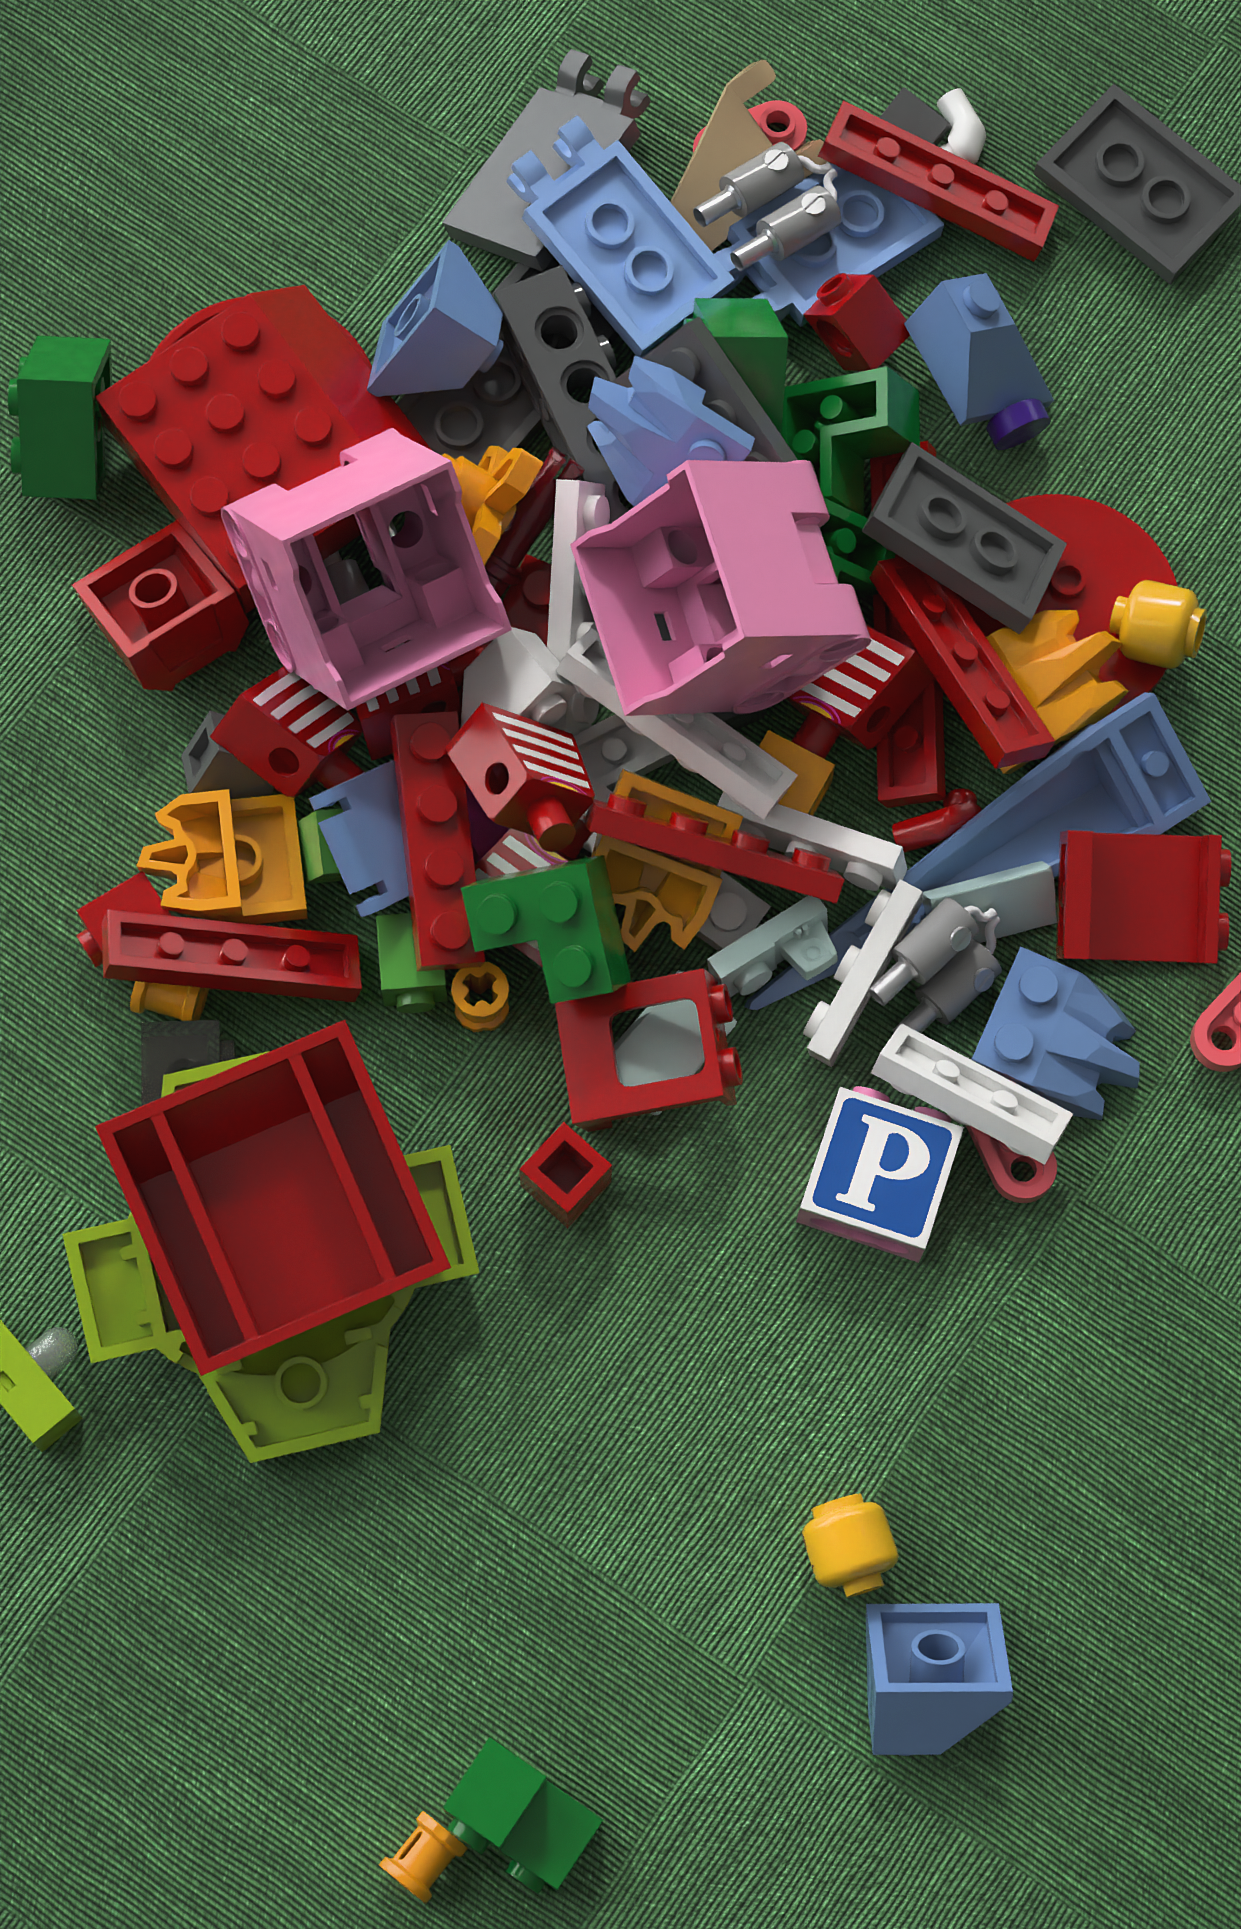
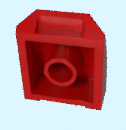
(164, 608)

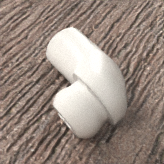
(967, 130)

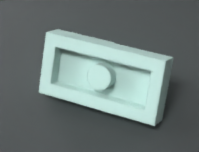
(793, 935)

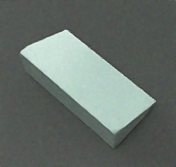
(1019, 896)
(662, 1044)

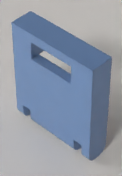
(367, 836)

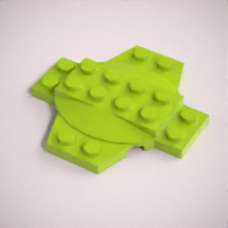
(300, 1390)

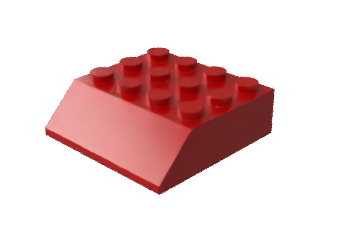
(244, 406)
(272, 1197)

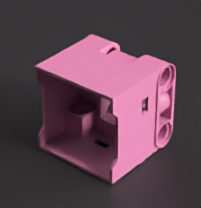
(431, 571)
(741, 584)

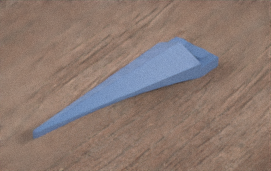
(1106, 779)

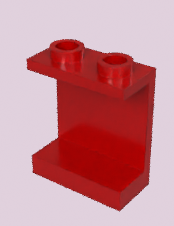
(1141, 897)

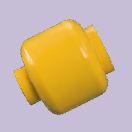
(1159, 624)
(850, 1544)

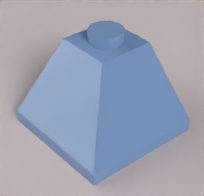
(438, 331)
(975, 350)
(933, 1674)

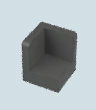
(214, 768)

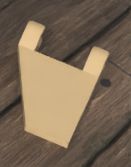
(726, 144)

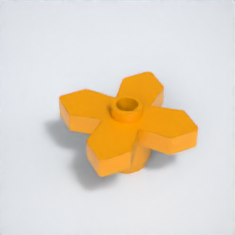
(493, 490)

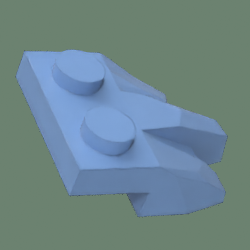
(657, 428)
(1057, 1036)

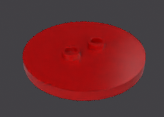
(1100, 562)

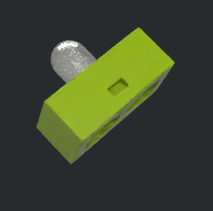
(27, 1384)

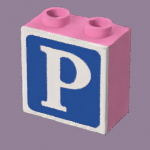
(880, 1172)

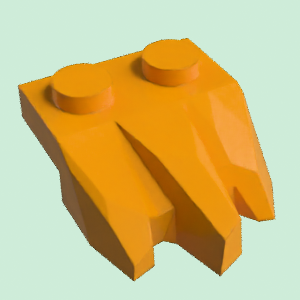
(1059, 672)
(230, 858)
(657, 884)

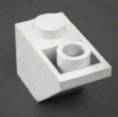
(519, 677)

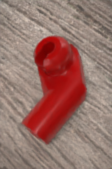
(938, 824)

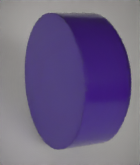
(1017, 423)

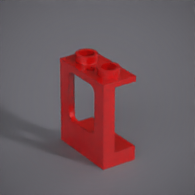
(590, 1055)

